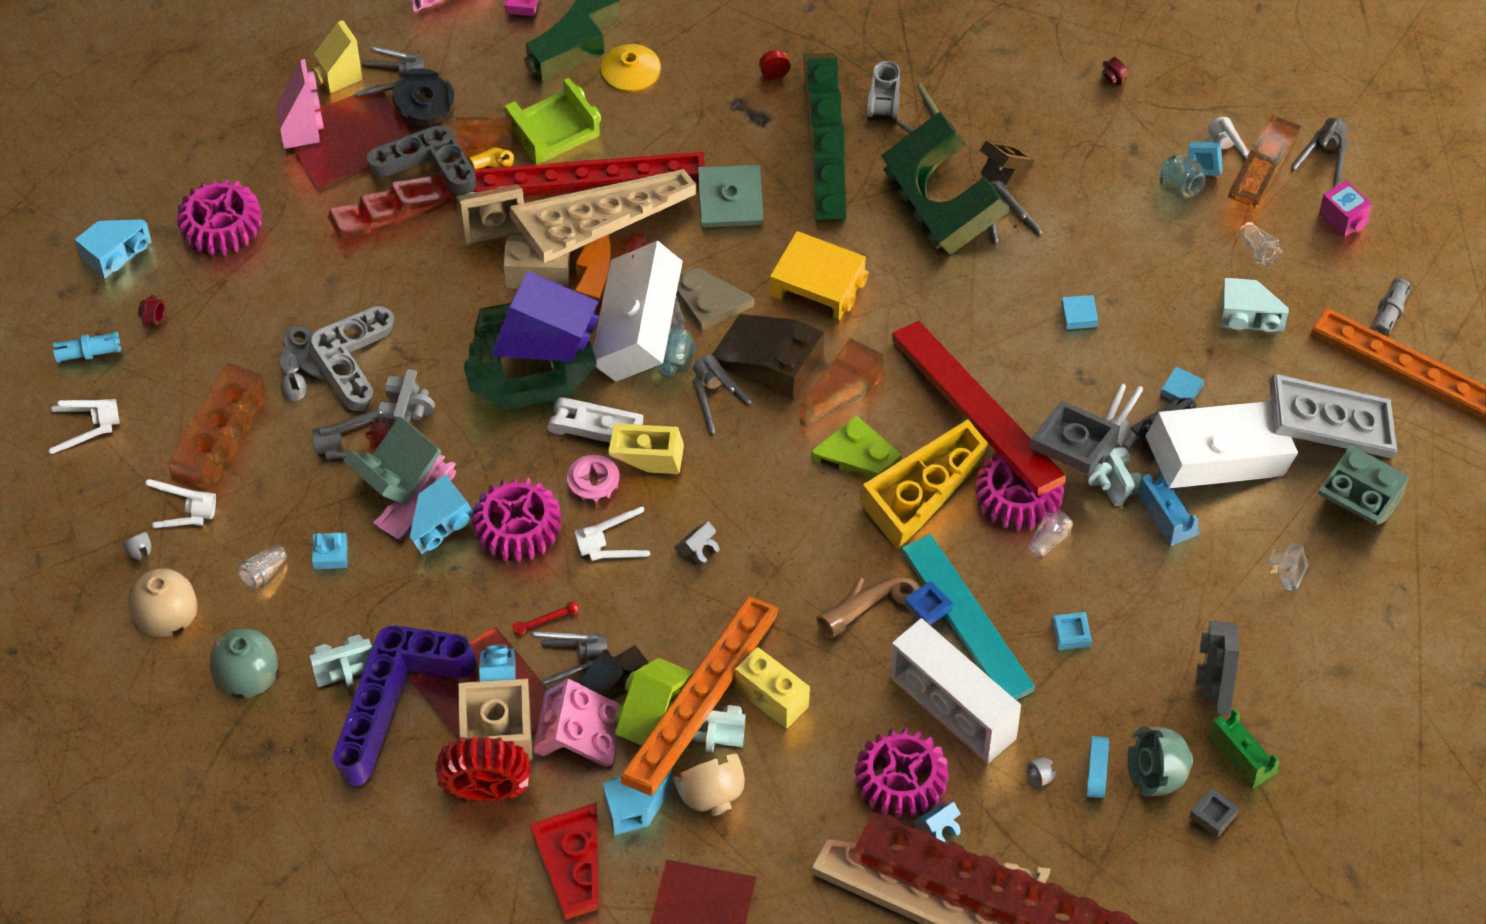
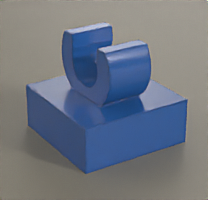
(928, 603)

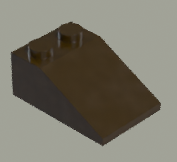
(771, 352)

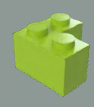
(648, 698)

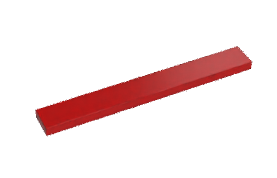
(585, 175)
(978, 407)

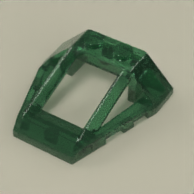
(490, 380)

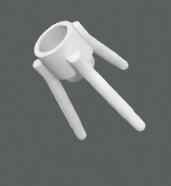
(1223, 132)
(102, 411)
(1124, 437)
(198, 503)
(592, 538)

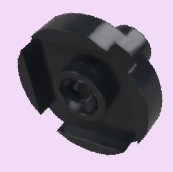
(418, 112)

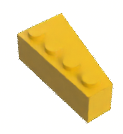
(918, 486)

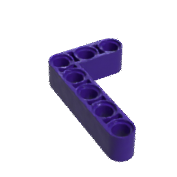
(385, 691)

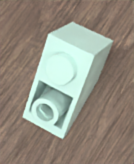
(1251, 306)

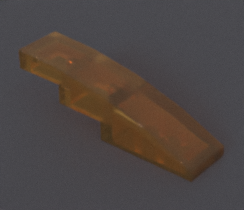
(1264, 161)

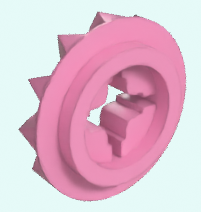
(605, 472)

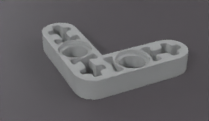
(340, 353)

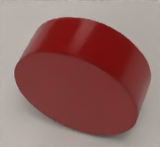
(774, 64)

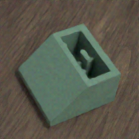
(1365, 486)

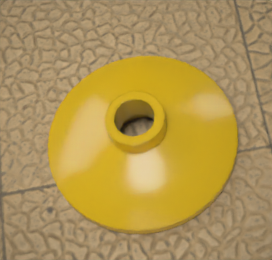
(630, 68)

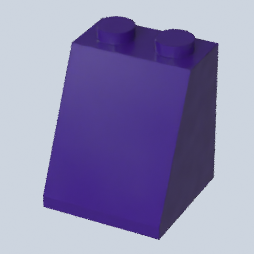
(546, 322)

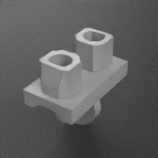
(408, 399)

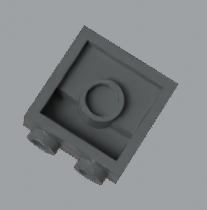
(1075, 437)
(1220, 664)

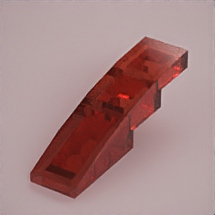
(390, 208)

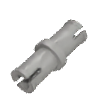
(1391, 306)

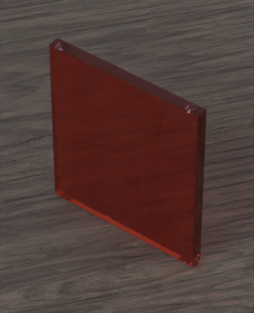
(702, 895)

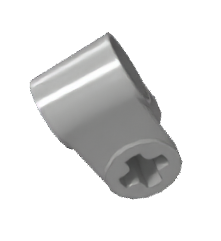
(884, 91)

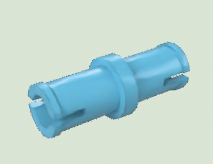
(86, 347)

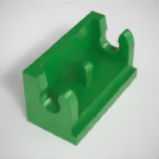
(1243, 750)

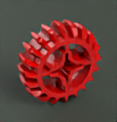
(483, 769)

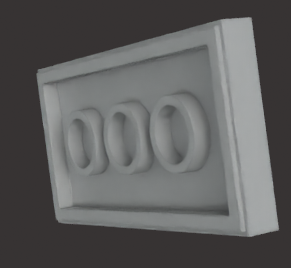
(1332, 416)

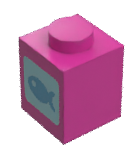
(1345, 208)

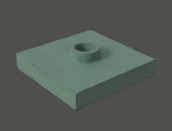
(730, 196)

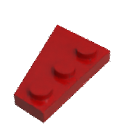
(571, 858)

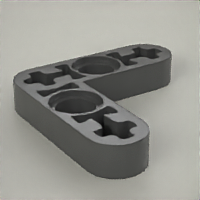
(433, 151)

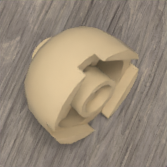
(162, 602)
(712, 785)

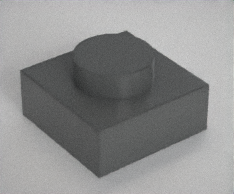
(1214, 812)

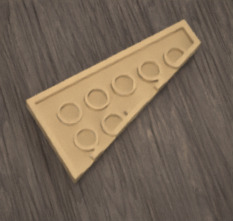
(577, 218)
(838, 867)

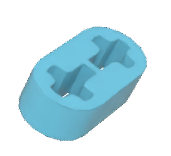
(1097, 767)

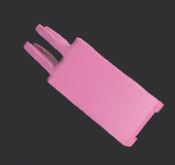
(397, 517)

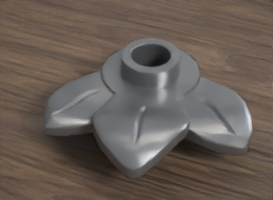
(297, 354)

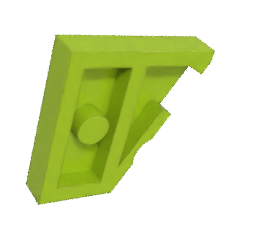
(857, 450)

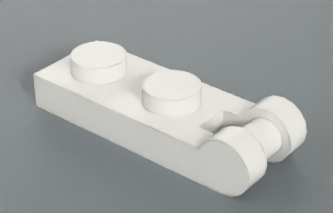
(590, 419)

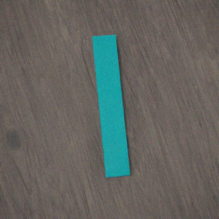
(968, 618)

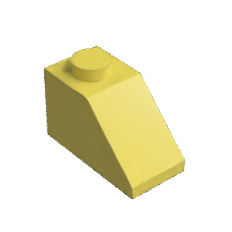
(337, 59)
(648, 447)

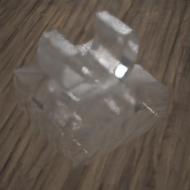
(1289, 565)

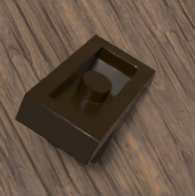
(1004, 162)
(609, 673)

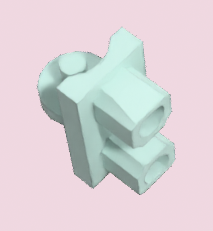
(1115, 477)
(340, 662)
(722, 728)

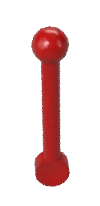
(520, 627)

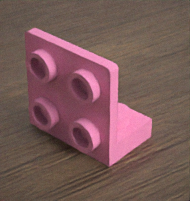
(578, 721)

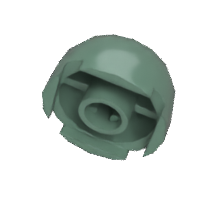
(243, 662)
(1159, 760)

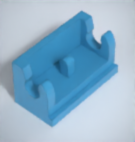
(1167, 510)

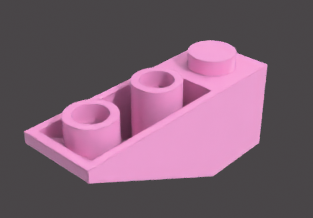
(297, 109)

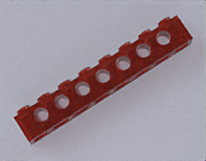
(973, 892)

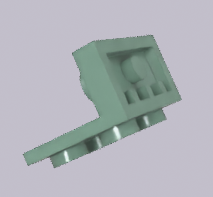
(397, 462)

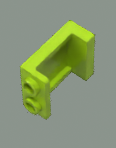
(555, 123)

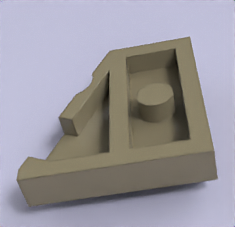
(710, 298)

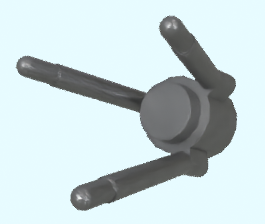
(406, 63)
(1330, 137)
(1010, 201)
(712, 375)
(329, 438)
(588, 648)

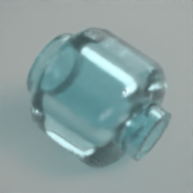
(1182, 176)
(678, 352)

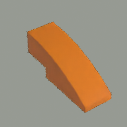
(593, 270)

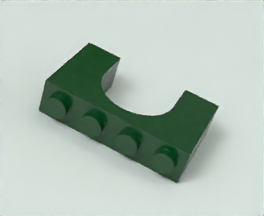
(912, 164)

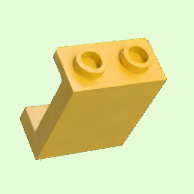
(819, 273)

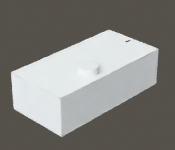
(636, 311)
(1219, 445)
(954, 690)

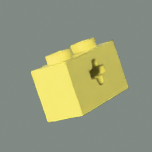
(772, 687)

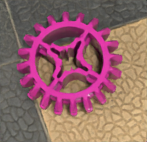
(221, 226)
(1015, 500)
(519, 530)
(897, 790)

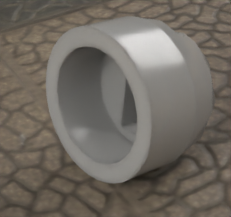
(286, 389)
(135, 544)
(1040, 772)

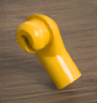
(492, 158)

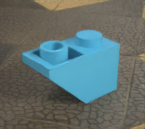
(111, 244)
(438, 513)
(497, 663)
(631, 808)

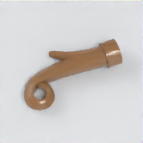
(835, 619)

